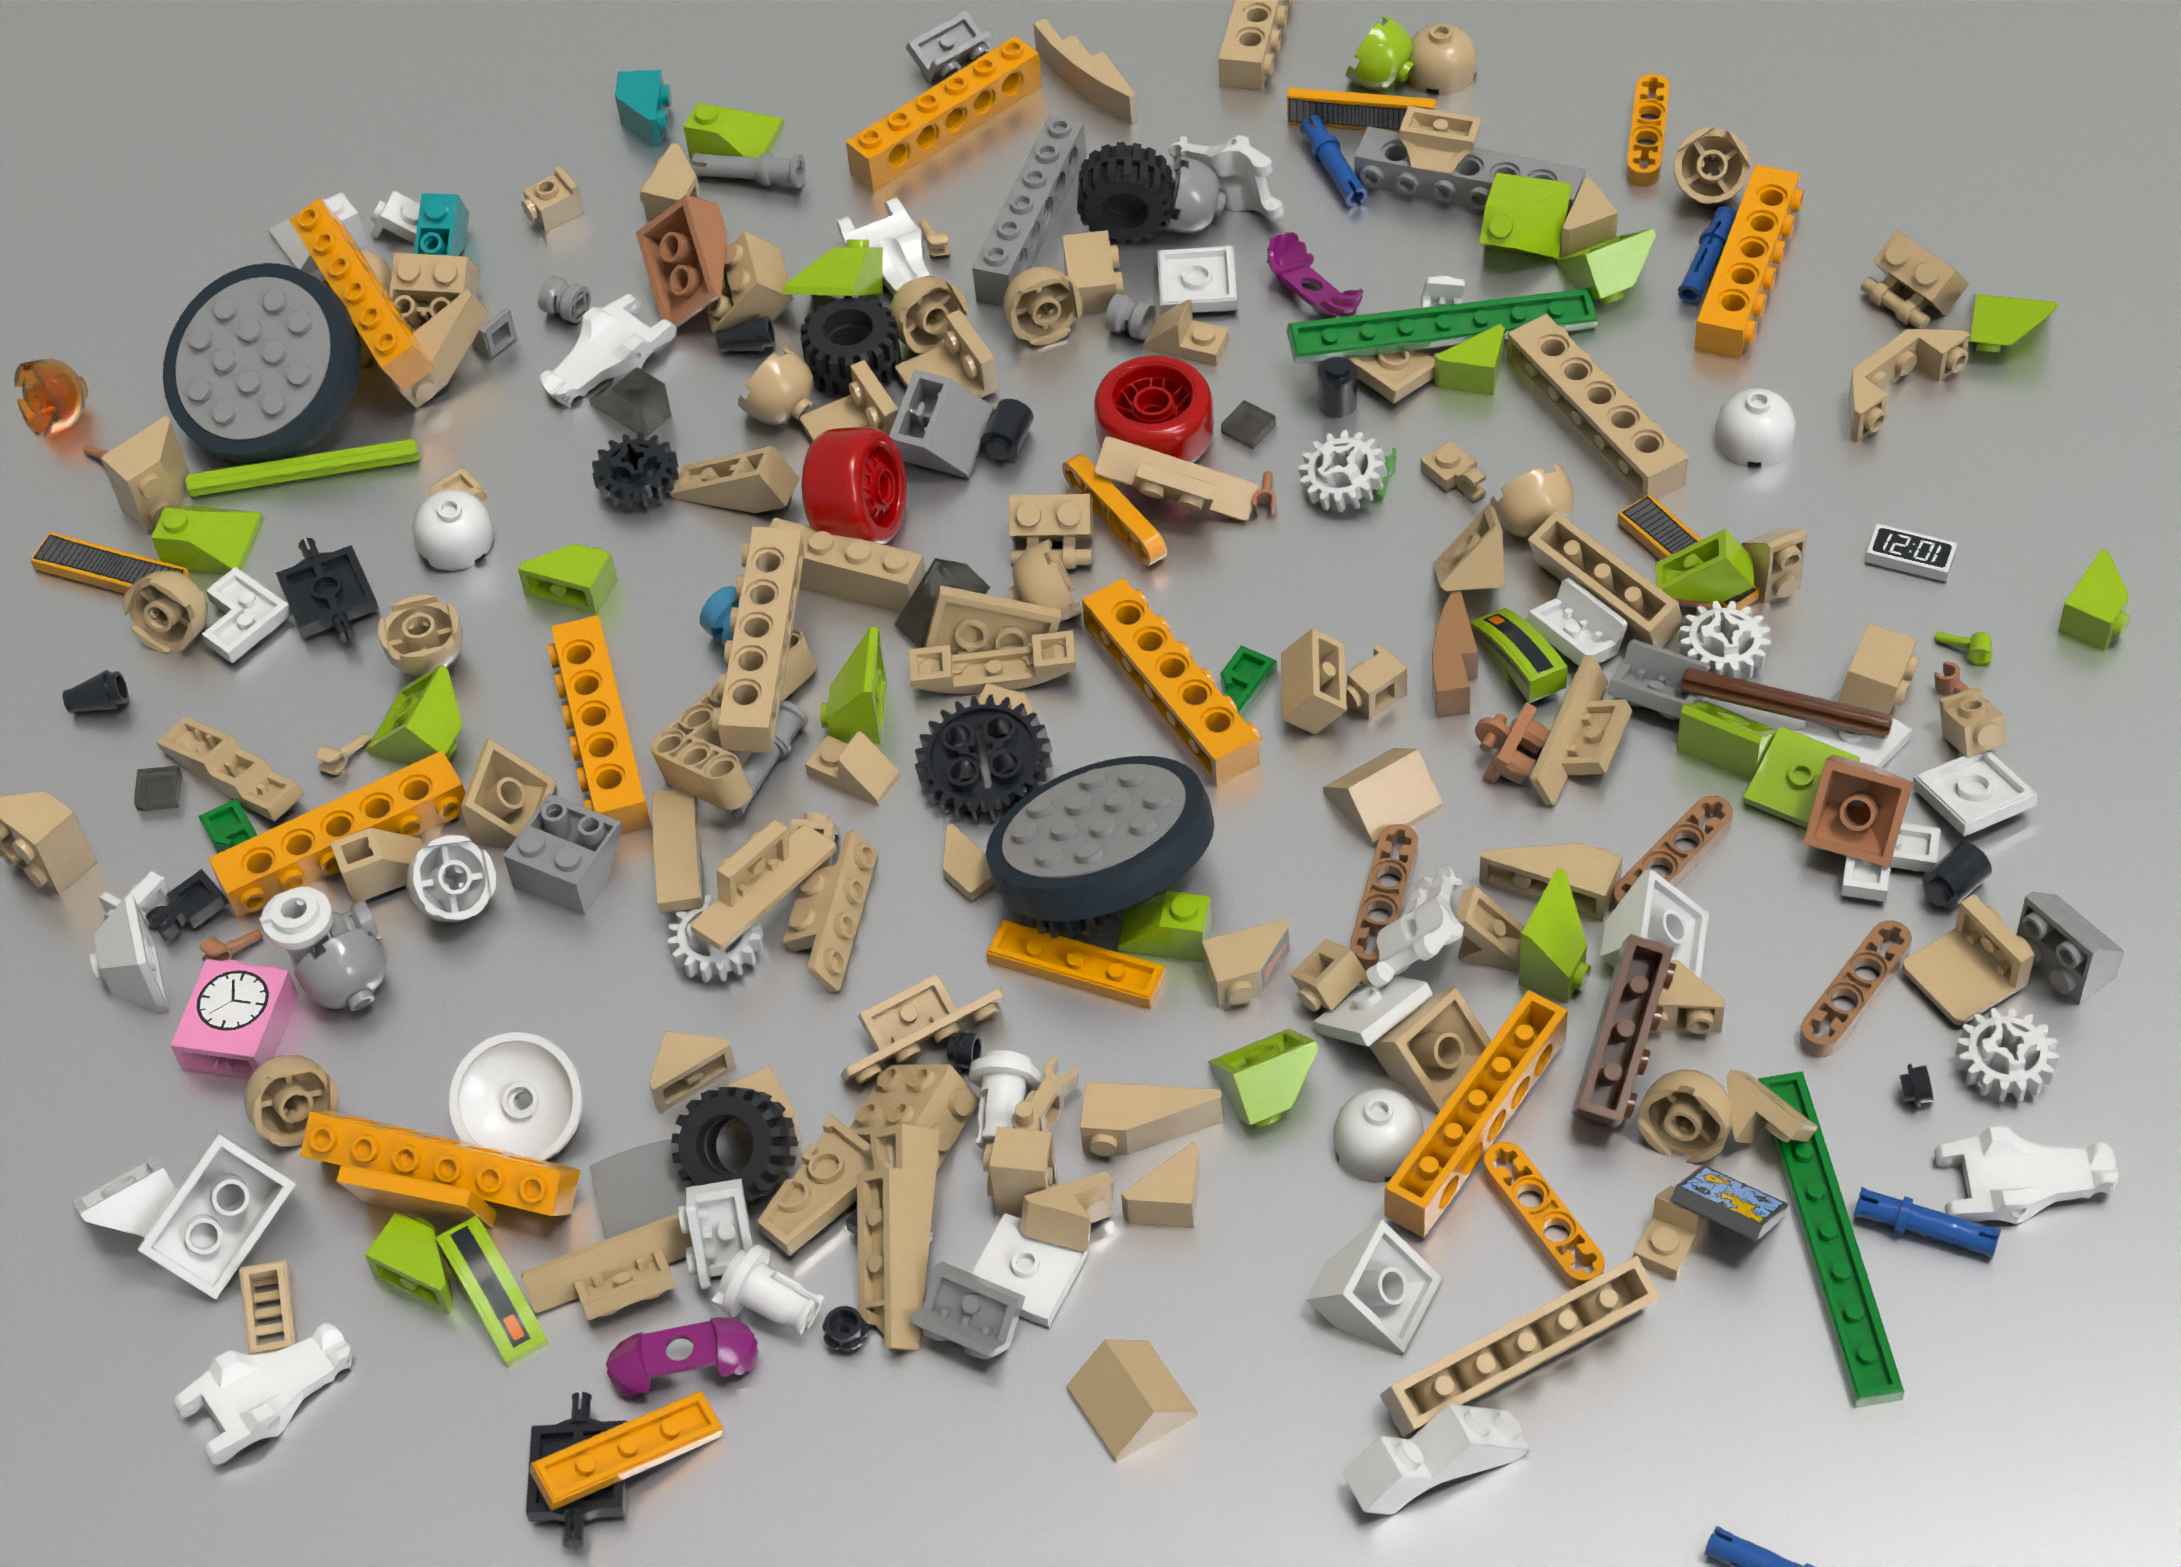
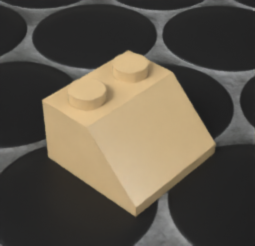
(148, 473)

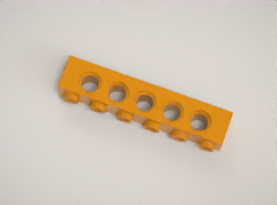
(943, 113)
(1748, 262)
(362, 294)
(1172, 681)
(599, 723)
(301, 848)
(1475, 1114)
(420, 1155)

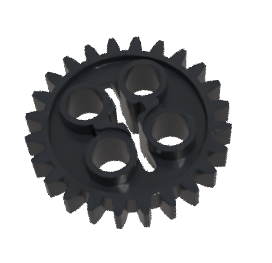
(1023, 750)

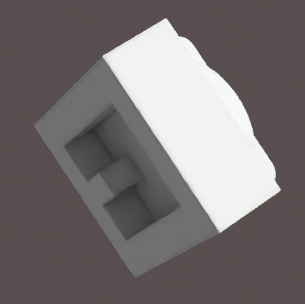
(148, 894)

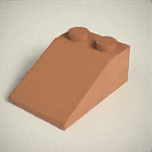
(685, 257)

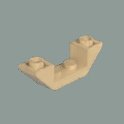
(1928, 349)

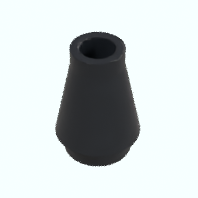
(747, 335)
(98, 693)

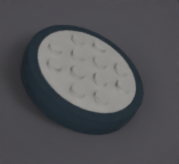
(261, 364)
(1100, 838)

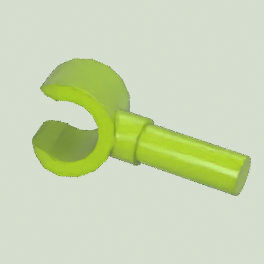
(1978, 646)

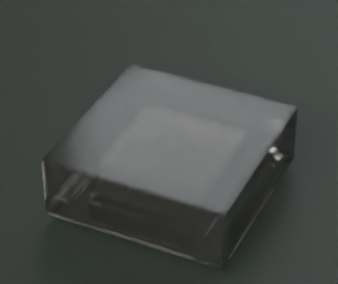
(1248, 424)
(158, 788)

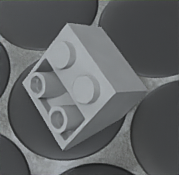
(940, 424)
(564, 854)
(2068, 946)

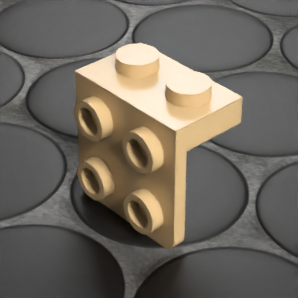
(1971, 964)
(920, 1097)

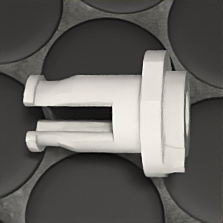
(298, 921)
(1004, 1082)
(766, 1291)

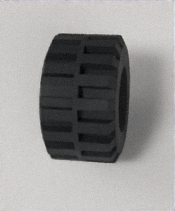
(1125, 192)
(847, 334)
(769, 1134)

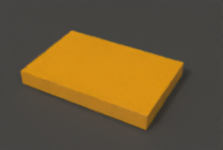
(415, 1195)

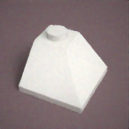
(294, 248)
(1659, 914)
(129, 958)
(128, 1201)
(1376, 1288)

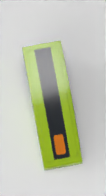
(1520, 654)
(491, 1290)

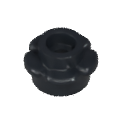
(964, 1049)
(1917, 1085)
(841, 1318)

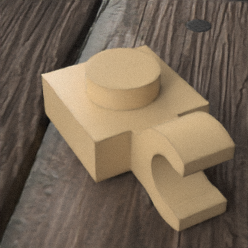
(1453, 467)
(1050, 1096)

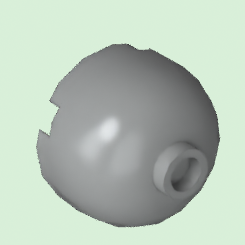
(1194, 197)
(344, 972)

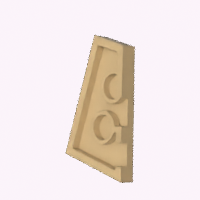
(1395, 373)
(986, 622)
(819, 1189)

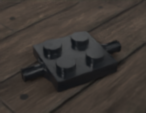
(327, 590)
(556, 1437)

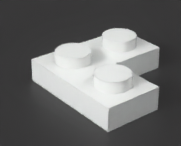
(249, 617)
(1914, 850)

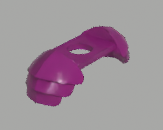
(1292, 264)
(715, 1342)

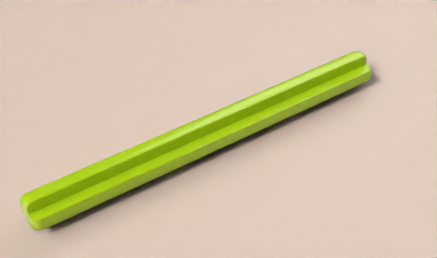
(302, 467)

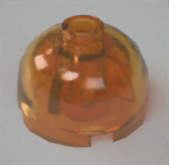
(51, 395)

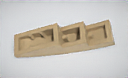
(1088, 75)
(229, 769)
(676, 851)

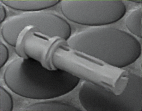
(765, 169)
(759, 764)

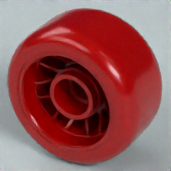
(1156, 406)
(855, 484)

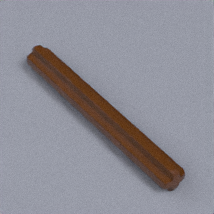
(1787, 703)

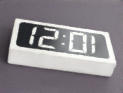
(1911, 552)

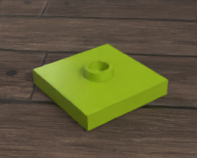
(1790, 776)

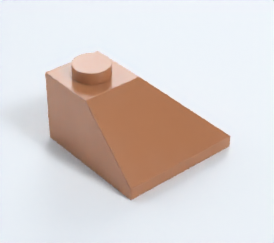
(1858, 810)

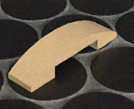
(1009, 668)

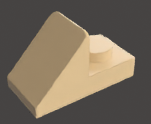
(1182, 337)
(853, 767)
(1489, 932)
(1756, 1104)
(1066, 1211)
(1669, 1236)

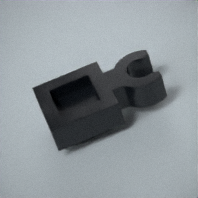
(191, 902)

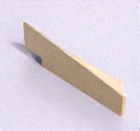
(896, 1229)

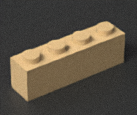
(1574, 554)
(857, 568)

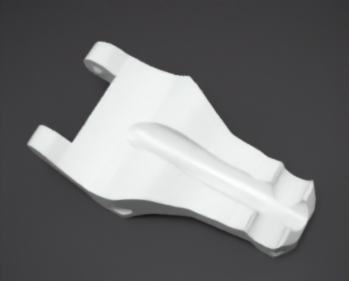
(1239, 171)
(900, 242)
(607, 347)
(1421, 929)
(2019, 1178)
(260, 1392)

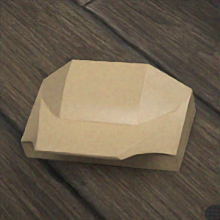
(1438, 138)

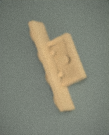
(1176, 479)
(1582, 734)
(759, 879)
(830, 910)
(912, 1018)
(611, 1271)

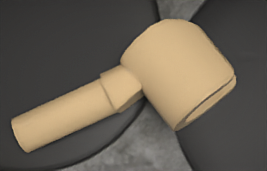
(936, 243)
(336, 760)

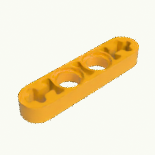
(1647, 129)
(1115, 510)
(1537, 1219)

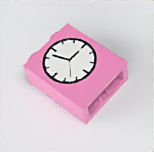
(234, 1018)

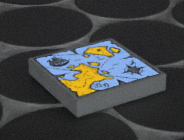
(1729, 1202)

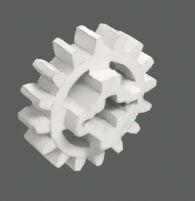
(1339, 470)
(1726, 639)
(703, 957)
(2006, 1054)

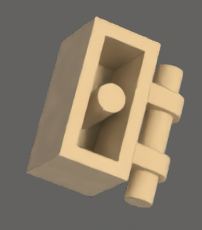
(1920, 273)
(1053, 518)
(1019, 1161)

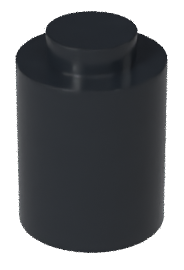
(1337, 387)
(1007, 429)
(1956, 875)

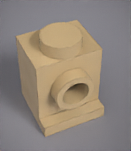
(552, 200)
(1376, 683)
(1971, 722)
(1328, 976)

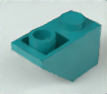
(642, 103)
(441, 225)

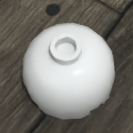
(1755, 427)
(452, 529)
(451, 879)
(1376, 1133)

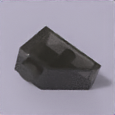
(634, 401)
(918, 611)

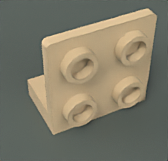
(962, 359)
(865, 407)

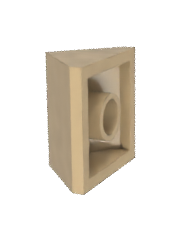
(1474, 556)
(1386, 793)
(502, 796)
(1129, 1396)

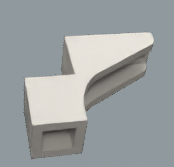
(1448, 1447)

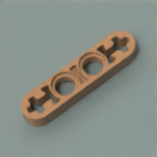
(1678, 860)
(1384, 897)
(1849, 984)

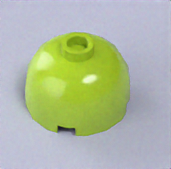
(1383, 56)

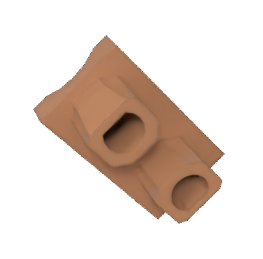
(1522, 732)

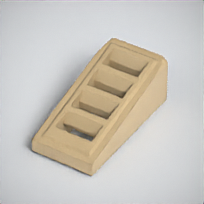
(264, 1275)

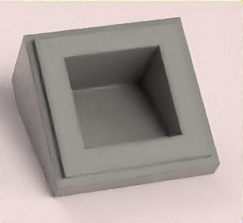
(495, 335)

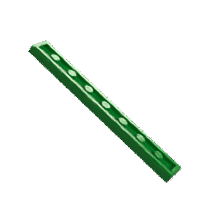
(1434, 325)
(1835, 1255)

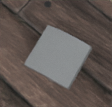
(638, 1187)

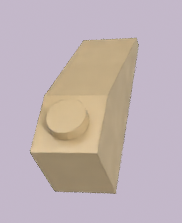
(445, 343)
(741, 481)
(1528, 870)
(1137, 1116)

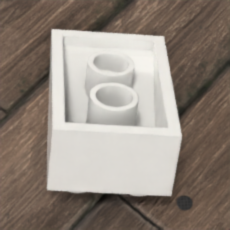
(216, 1213)

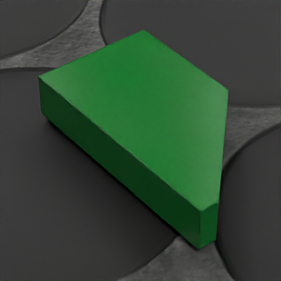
(1246, 677)
(227, 825)

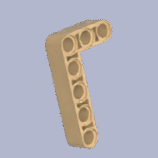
(693, 755)

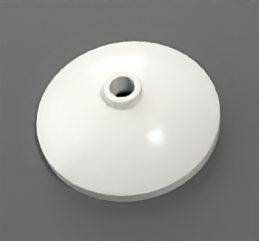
(488, 1090)

